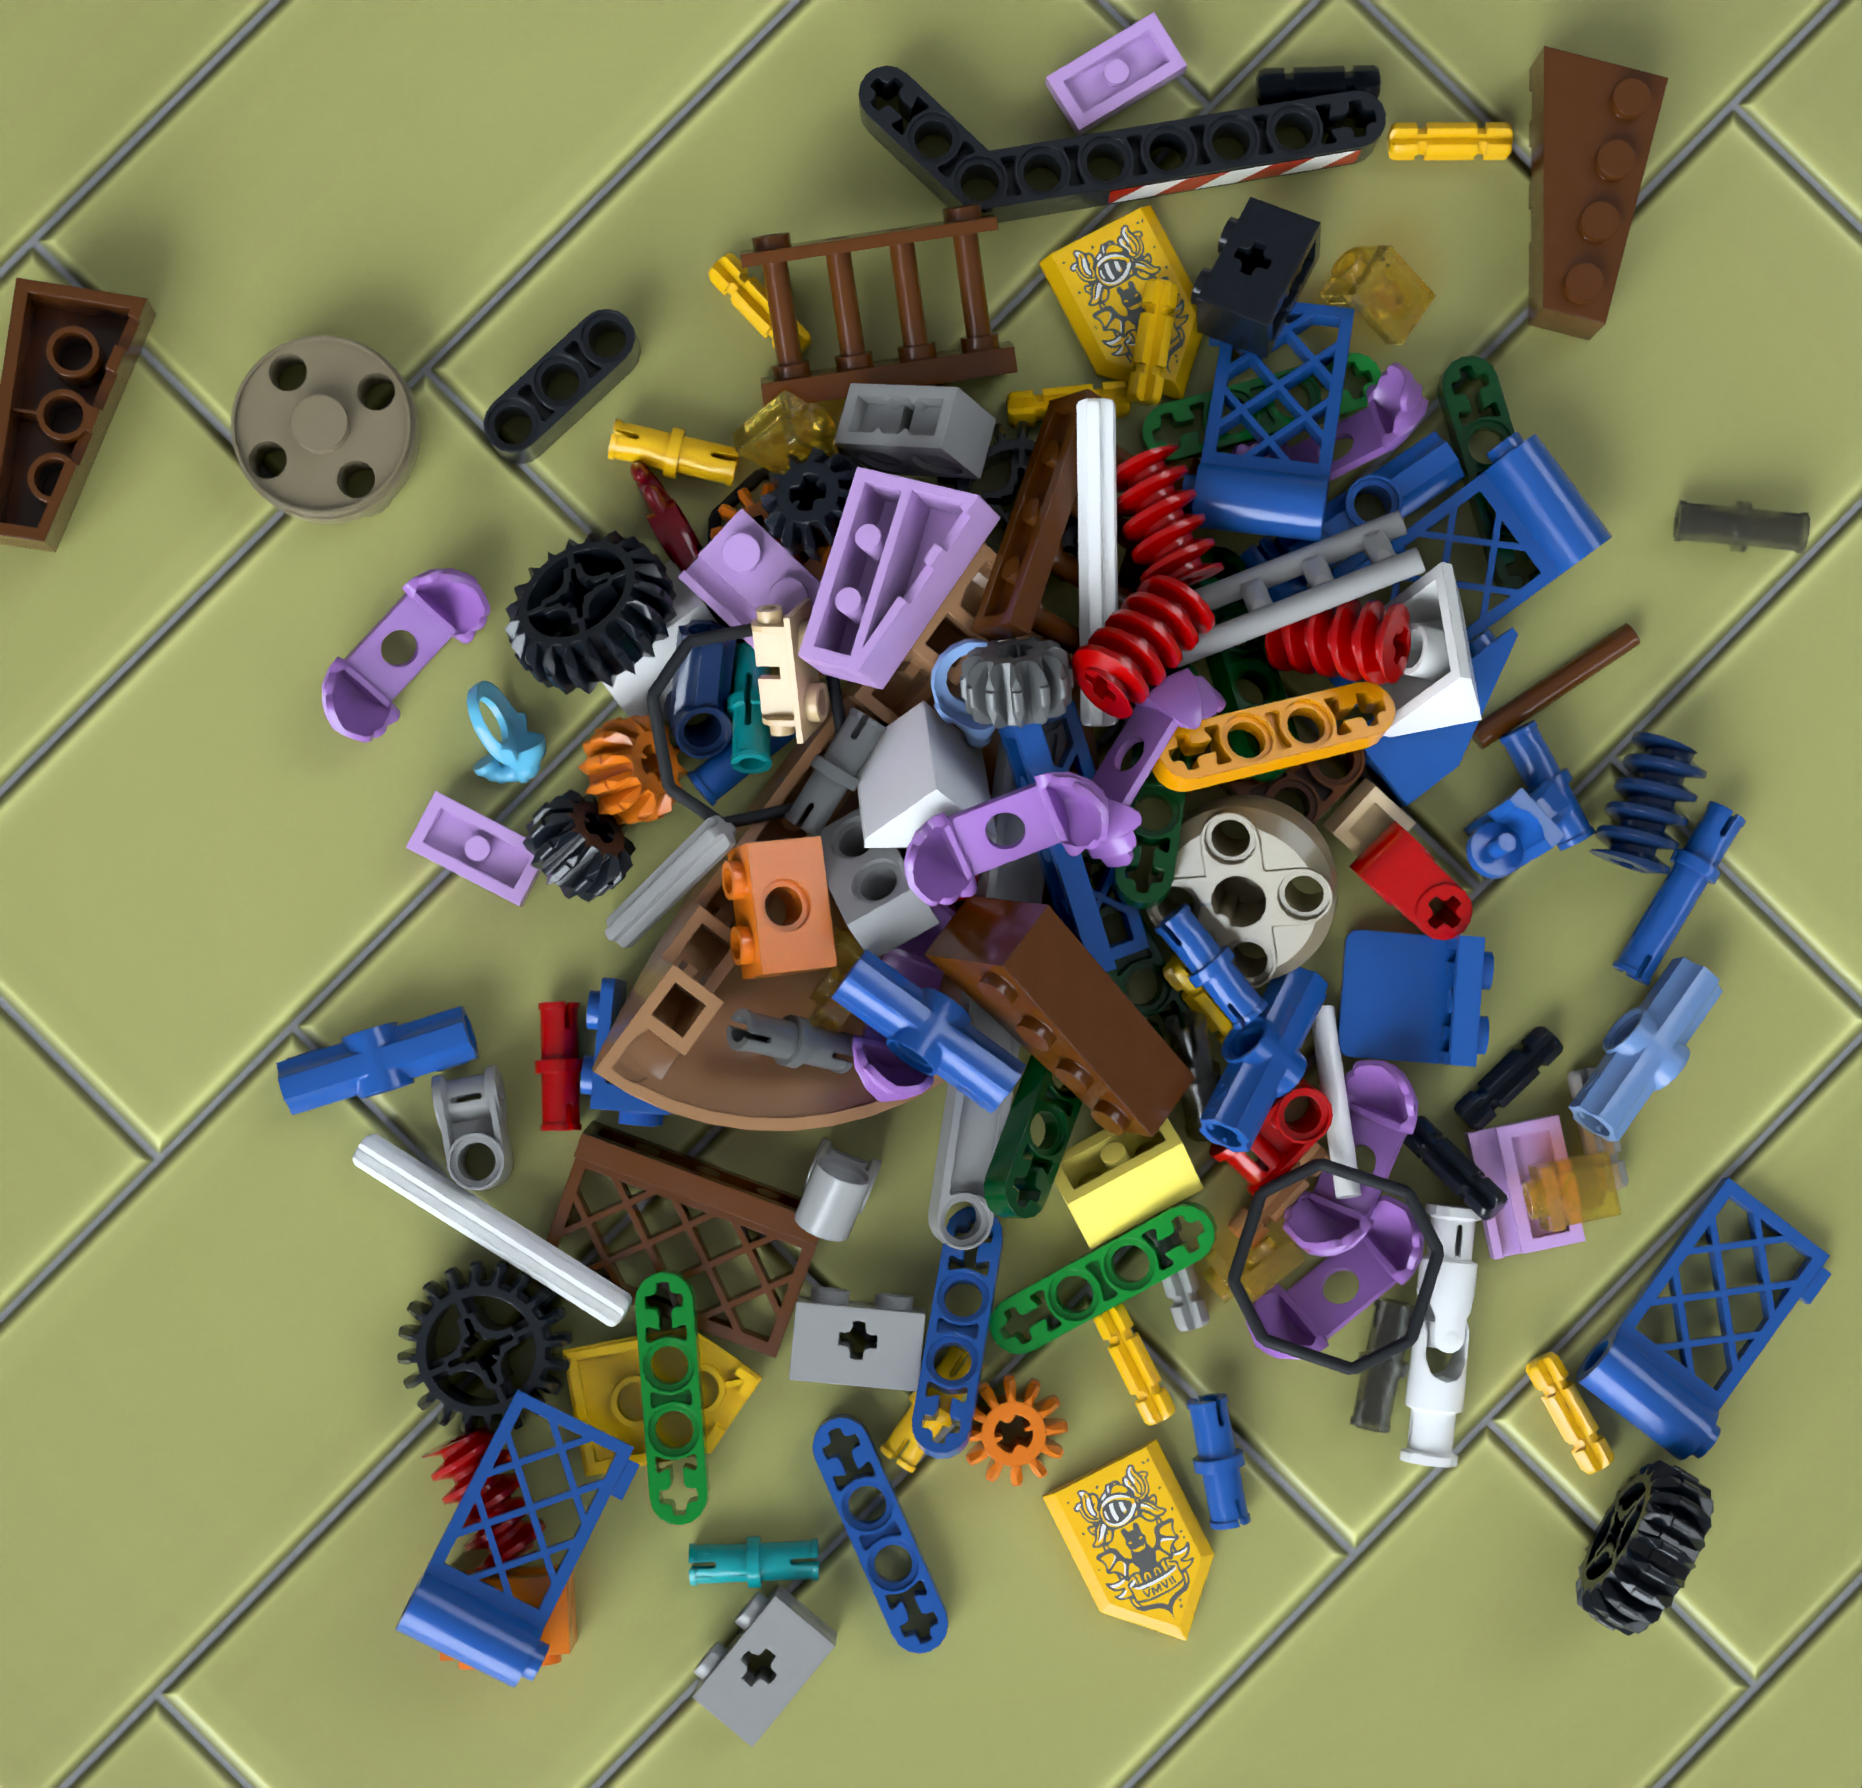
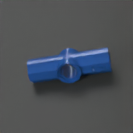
(1400, 485)
(929, 1031)
(377, 1060)
(1263, 1060)

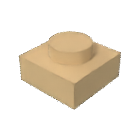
(1364, 817)

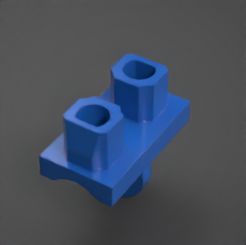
(1516, 830)

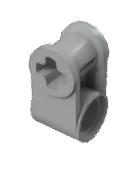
(473, 1123)
(835, 1192)

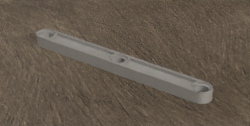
(967, 1130)

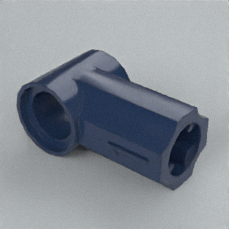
(701, 687)

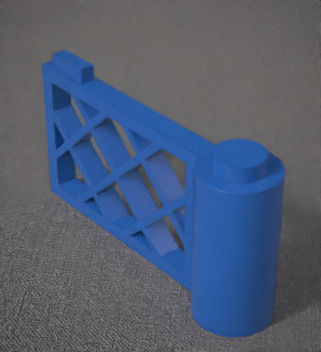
(1273, 493)
(1535, 505)
(1652, 1386)
(489, 1625)

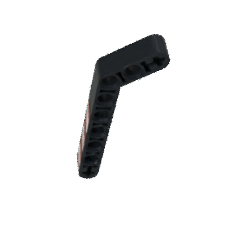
(1126, 147)

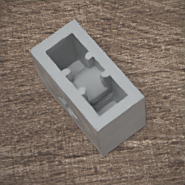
(826, 1358)
(750, 1699)

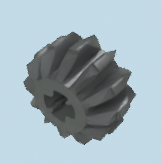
(1016, 682)

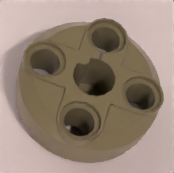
(325, 429)
(1246, 884)

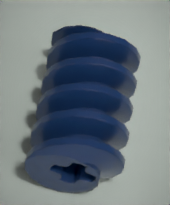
(1648, 804)

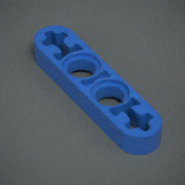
(951, 1330)
(886, 1530)

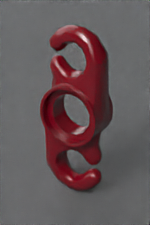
(666, 518)

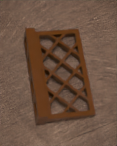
(704, 1188)

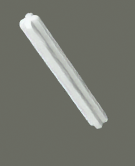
(1096, 528)
(492, 1230)

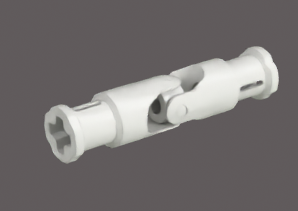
(1441, 1395)

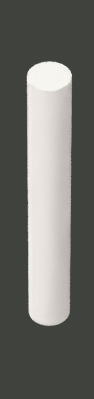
(1334, 1088)

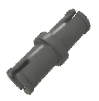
(835, 772)
(790, 1041)

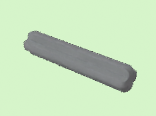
(671, 881)

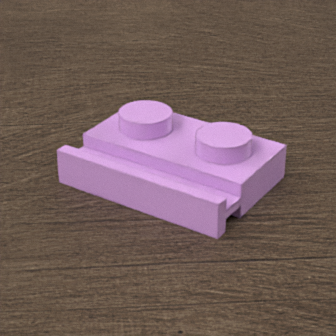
(748, 570)
(1504, 1158)

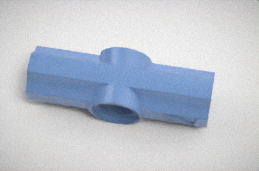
(1645, 1049)

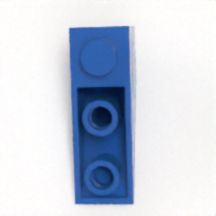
(1416, 761)

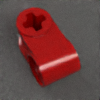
(1409, 879)
(1280, 1142)

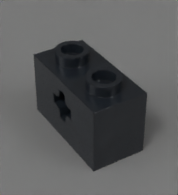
(1256, 277)

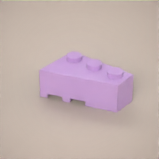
(890, 572)

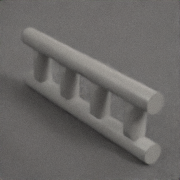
(1324, 590)

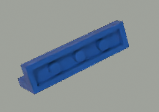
(1064, 874)

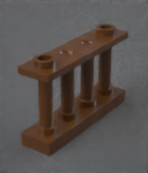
(917, 359)
(1034, 535)

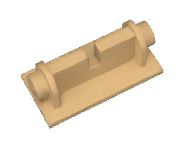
(795, 697)

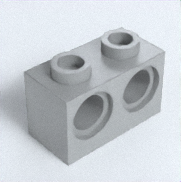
(915, 430)
(872, 888)

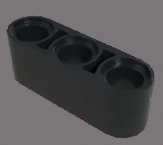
(571, 356)

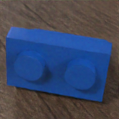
(1414, 997)
(601, 1014)

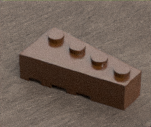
(1587, 169)
(58, 394)
(1062, 1010)

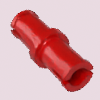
(559, 1066)

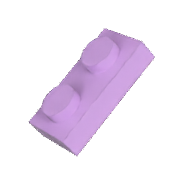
(1116, 74)
(475, 848)

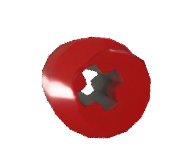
(1160, 519)
(1346, 643)
(1139, 644)
(460, 1462)

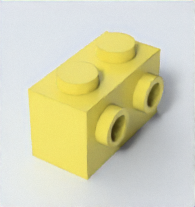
(1124, 1180)

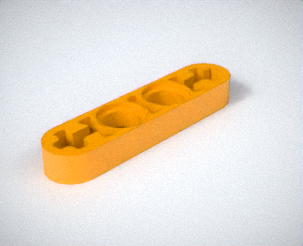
(1276, 743)

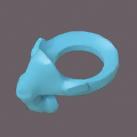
(518, 749)

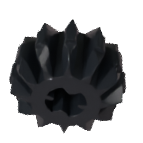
(808, 502)
(578, 846)

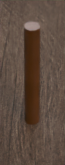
(1555, 685)

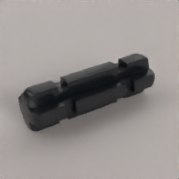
(1306, 82)
(1508, 1078)
(1455, 1169)

